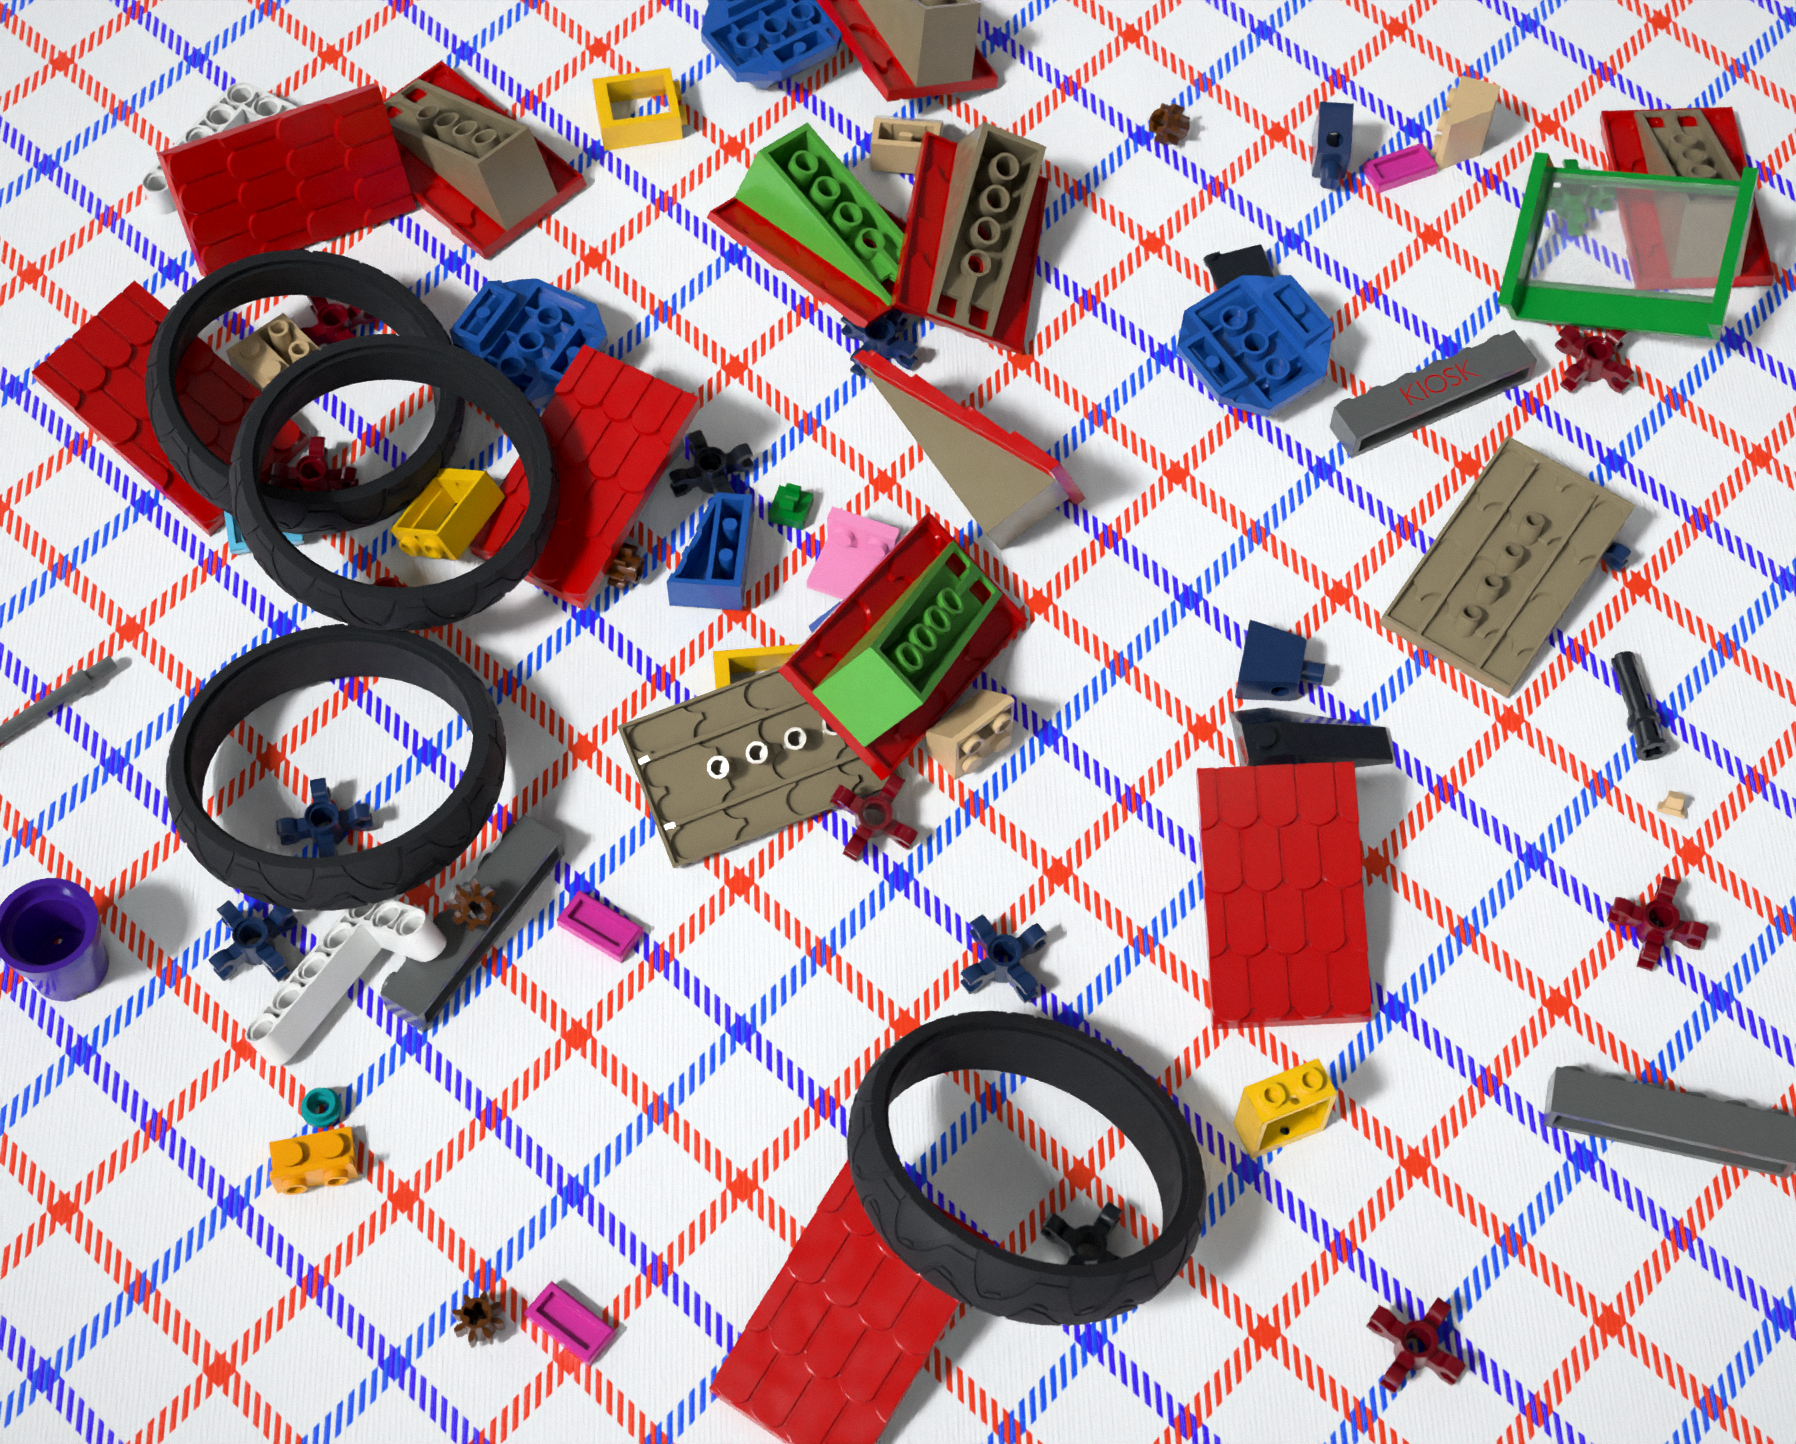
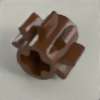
(1169, 124)
(626, 567)
(478, 915)
(485, 1327)

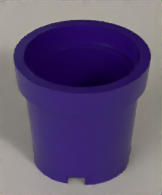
(33, 922)

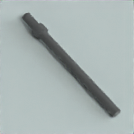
(79, 682)

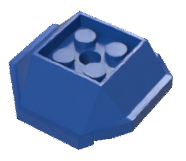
(768, 38)
(1262, 315)
(529, 333)

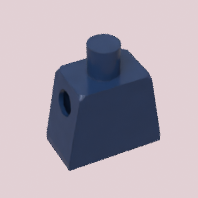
(1331, 151)
(1274, 665)

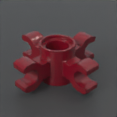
(334, 321)
(1593, 359)
(310, 467)
(849, 802)
(1651, 936)
(1388, 1326)

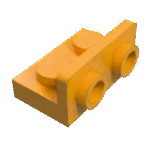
(313, 1161)

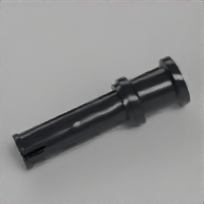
(1642, 719)

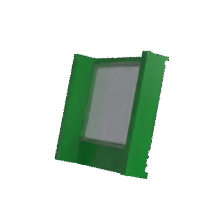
(1626, 250)

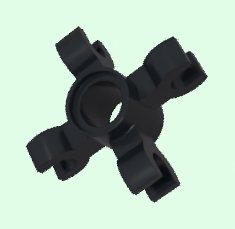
(706, 459)
(1061, 1233)

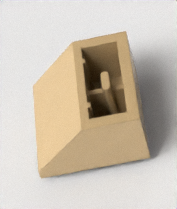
(1466, 123)
(898, 142)
(269, 351)
(972, 732)

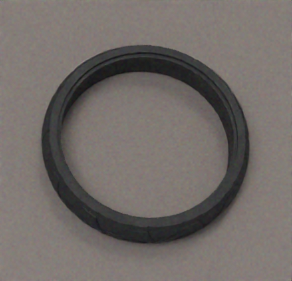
(309, 275)
(403, 359)
(359, 876)
(980, 1271)

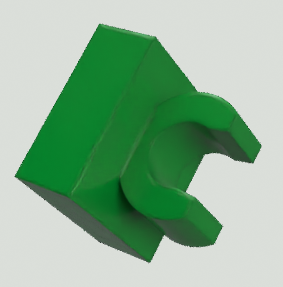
(791, 506)

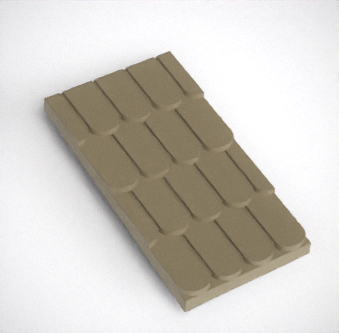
(1507, 566)
(739, 766)

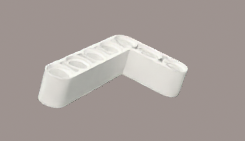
(235, 107)
(334, 967)

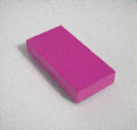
(1399, 168)
(600, 926)
(570, 1323)

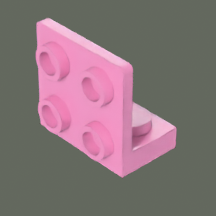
(850, 552)

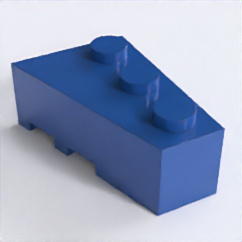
(717, 558)

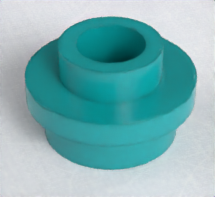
(316, 1098)

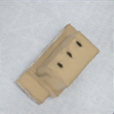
(1673, 804)

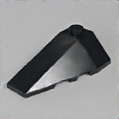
(1296, 738)

